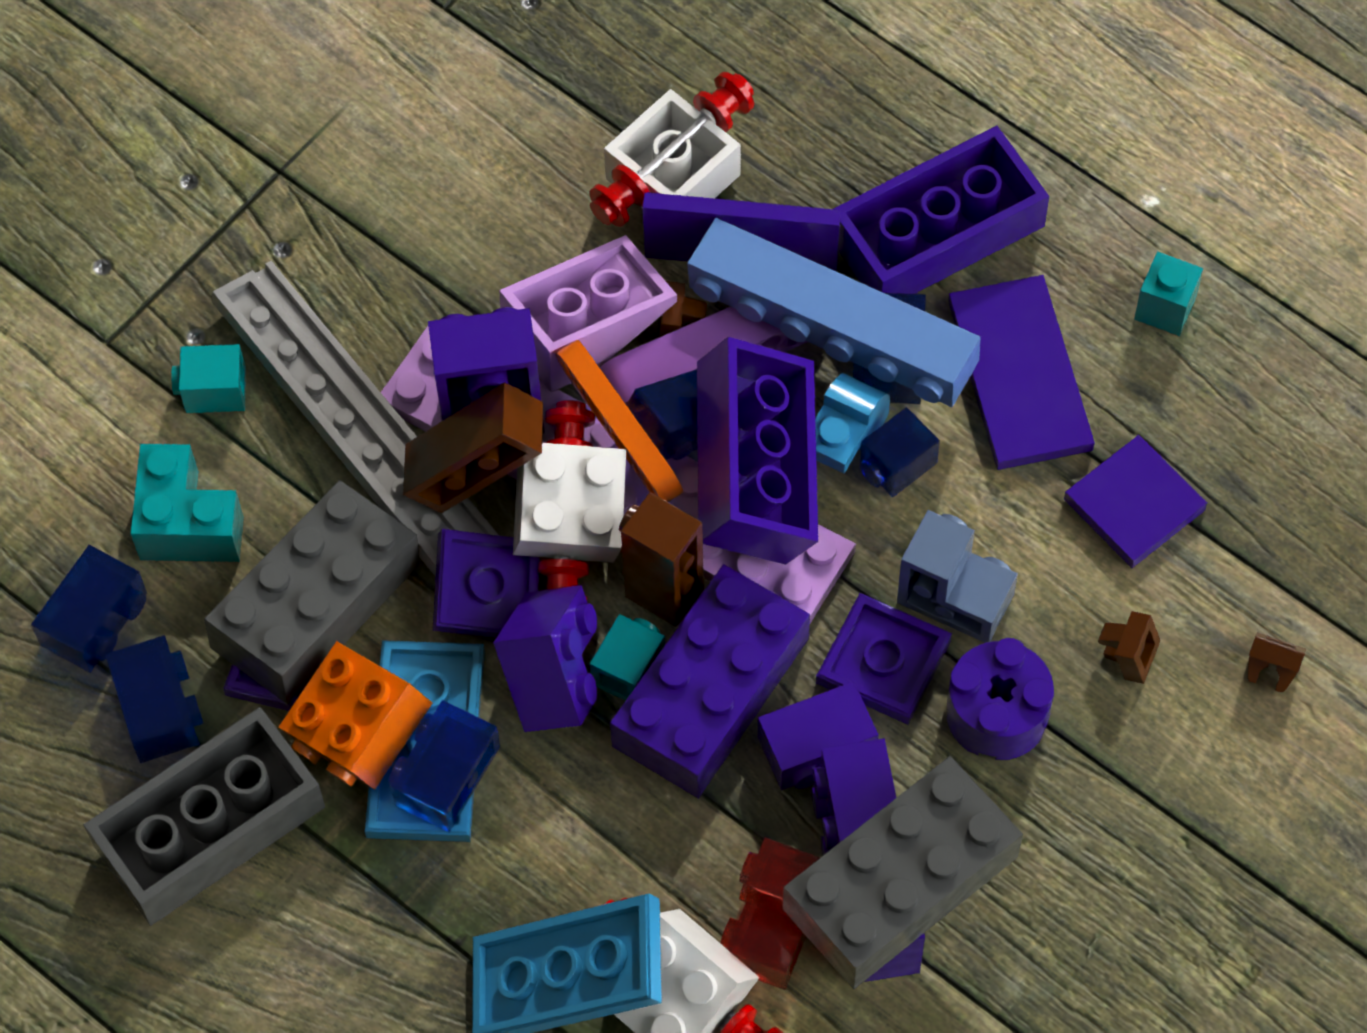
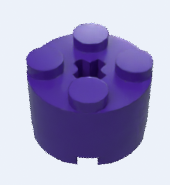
(977, 696)

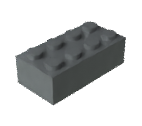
(312, 591)
(205, 815)
(901, 872)

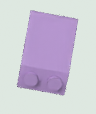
(592, 298)

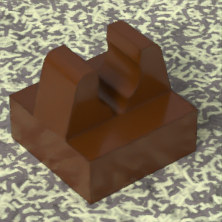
(682, 313)
(1131, 645)
(1277, 652)

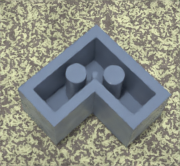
(952, 583)

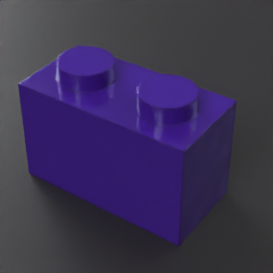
(798, 732)

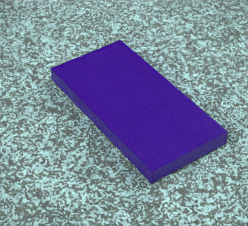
(678, 224)
(1022, 373)

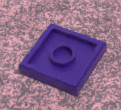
(1135, 501)
(479, 582)
(886, 656)

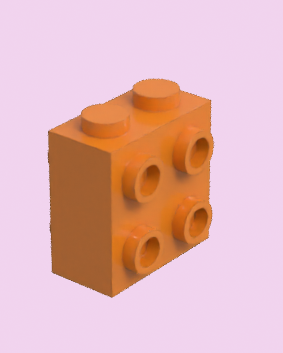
(354, 717)

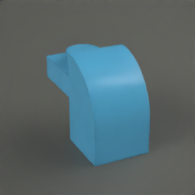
(846, 418)

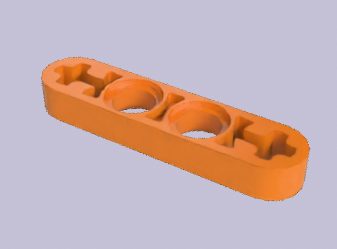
(618, 421)

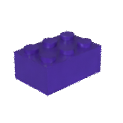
(480, 354)

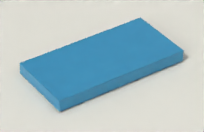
(440, 673)
(568, 968)

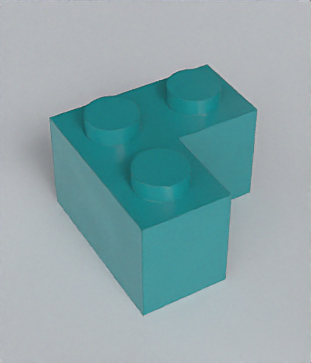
(174, 517)

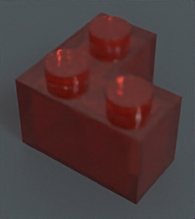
(764, 933)

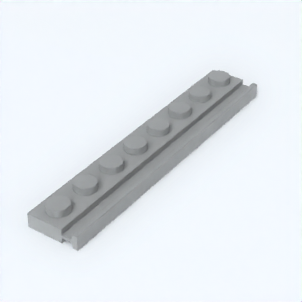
(336, 399)

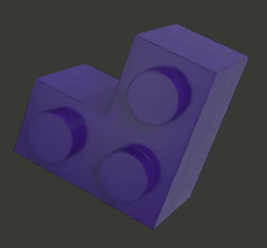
(544, 659)

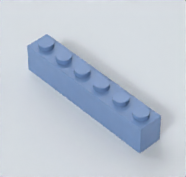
(833, 313)

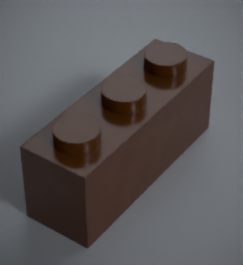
(473, 448)
(662, 558)

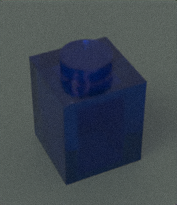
(898, 452)

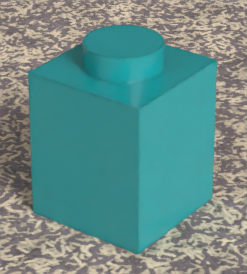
(1168, 293)
(210, 378)
(626, 655)

